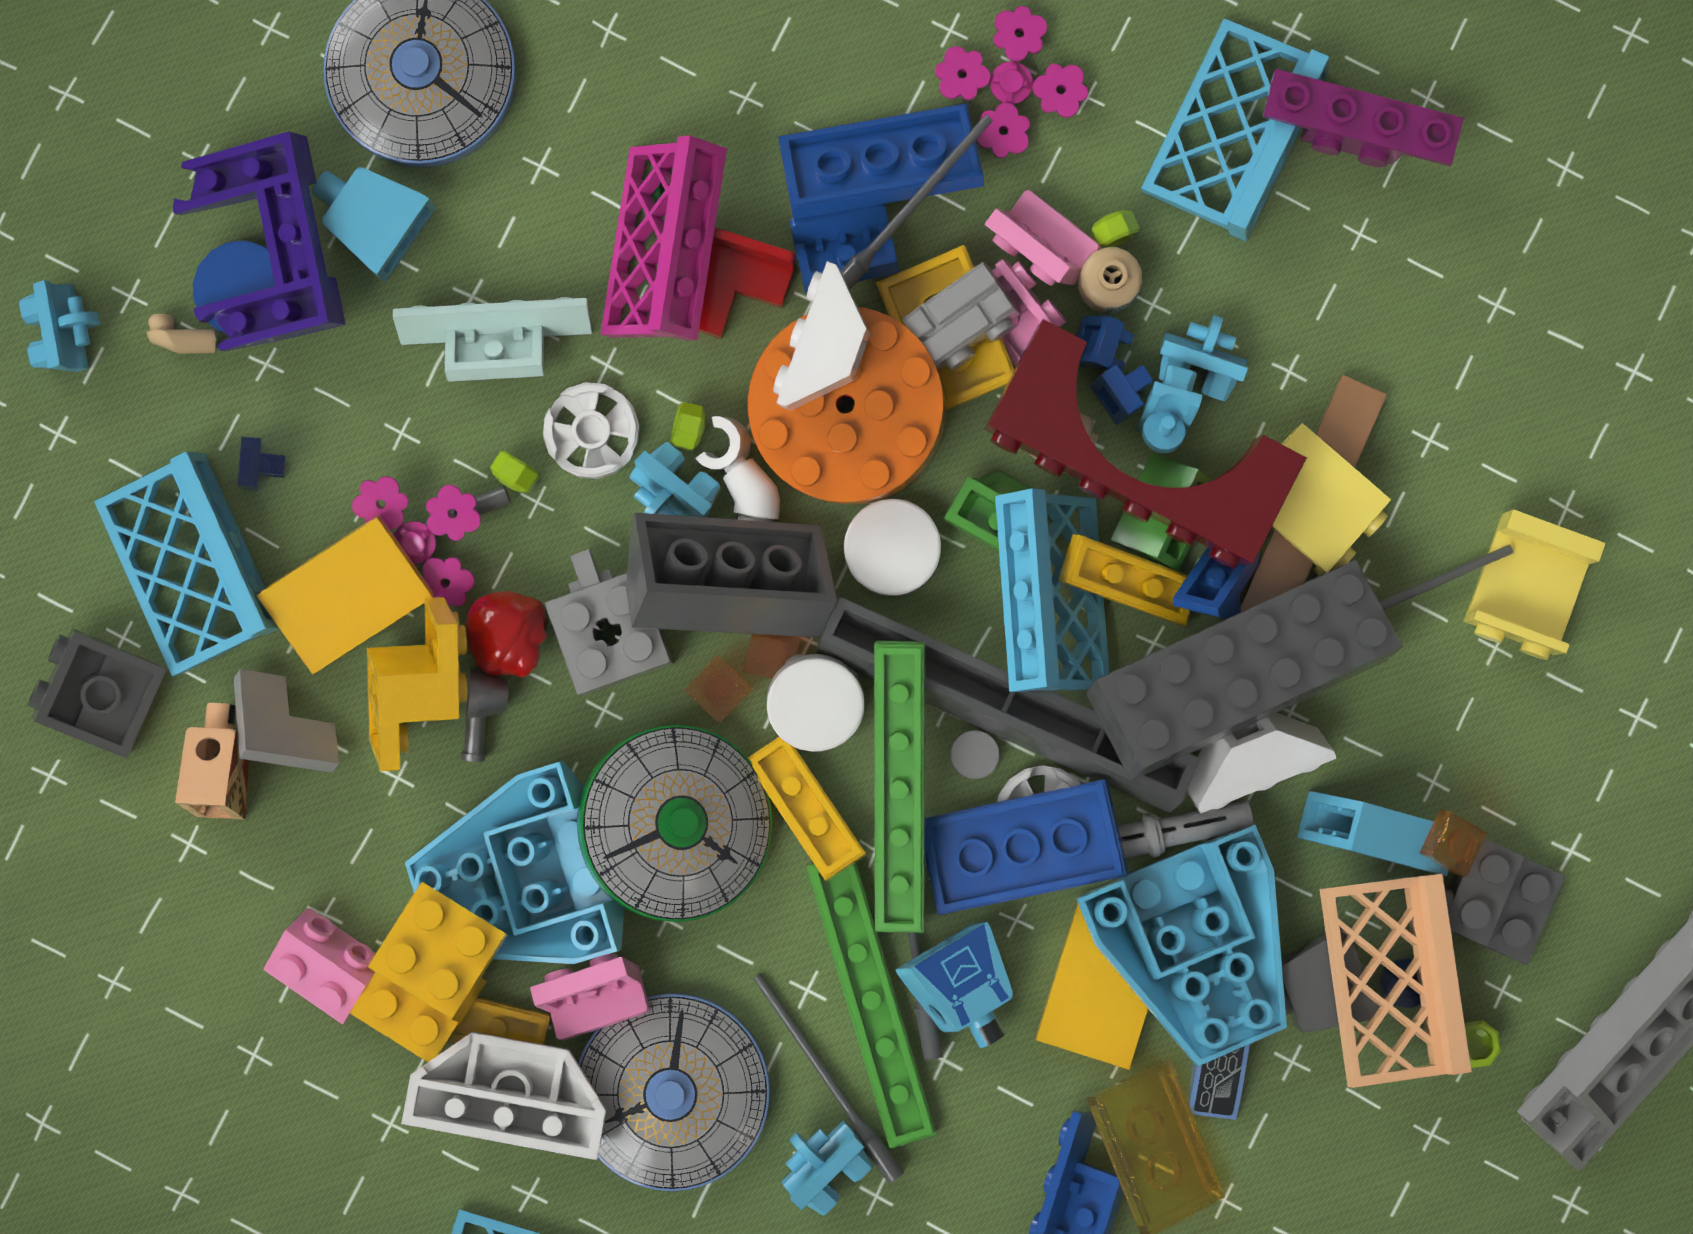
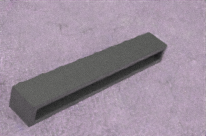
(982, 697)

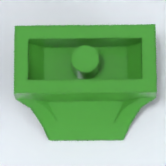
(975, 506)

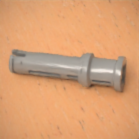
(1147, 836)

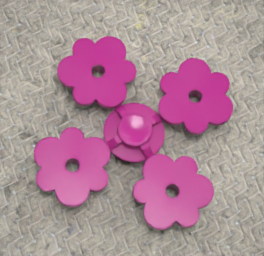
(1011, 81)
(418, 538)

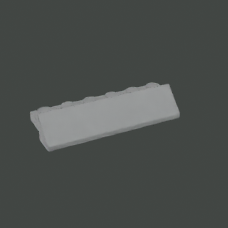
(1618, 1058)

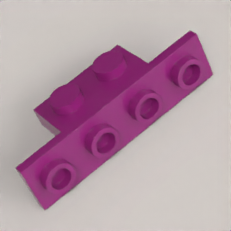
(1361, 122)

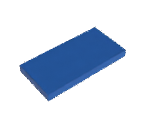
(877, 161)
(1023, 847)

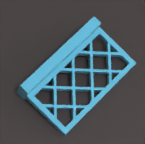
(1268, 155)
(218, 536)
(1033, 595)

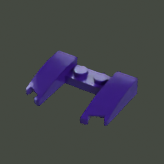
(279, 177)

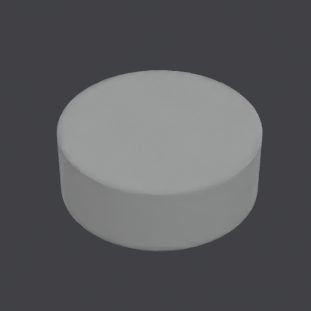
(974, 754)

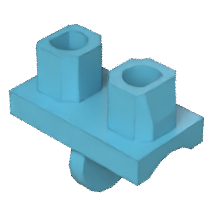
(62, 327)
(1222, 367)
(1169, 410)
(665, 492)
(819, 1162)

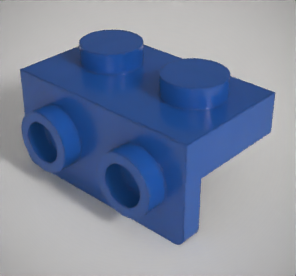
(840, 235)

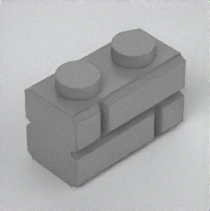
(963, 317)

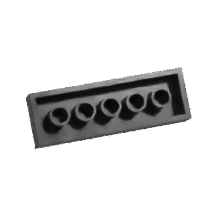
(1243, 669)

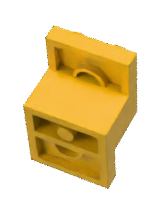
(415, 683)
(428, 973)

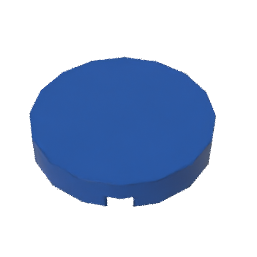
(231, 272)

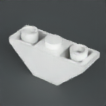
(826, 343)
(1256, 760)

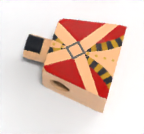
(219, 784)

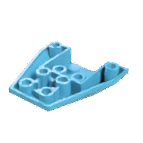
(524, 871)
(1198, 942)

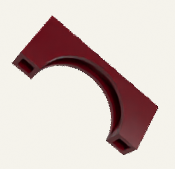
(1044, 419)

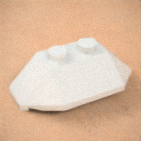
(508, 1095)

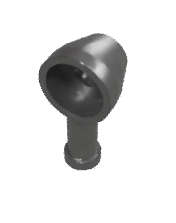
(485, 697)

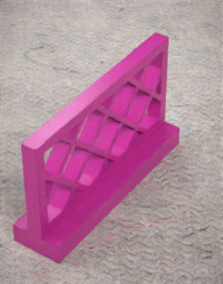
(682, 241)

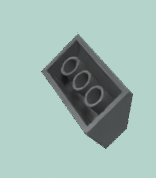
(728, 576)

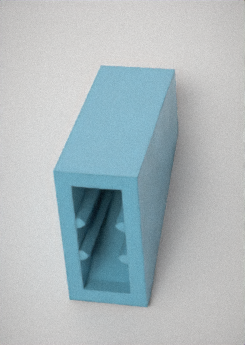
(1367, 830)

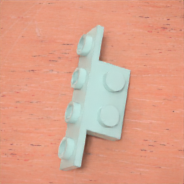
(493, 337)

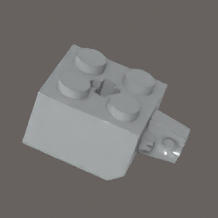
(579, 618)

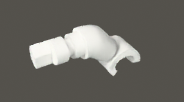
(750, 487)

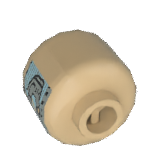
(1112, 264)

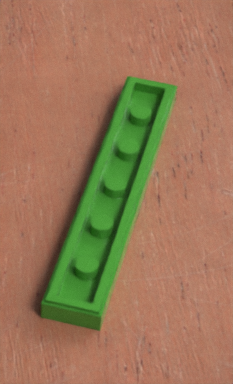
(899, 786)
(873, 1006)

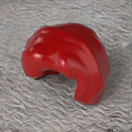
(506, 633)

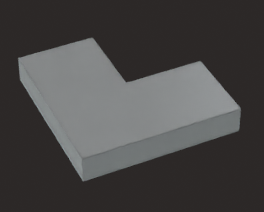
(272, 735)

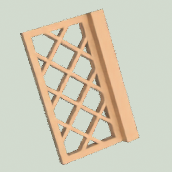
(1435, 973)

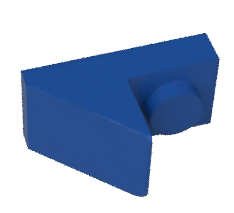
(1214, 588)

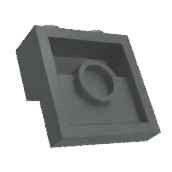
(96, 692)
(1503, 901)

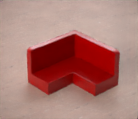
(745, 269)

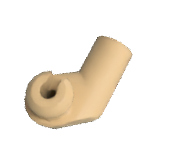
(179, 340)

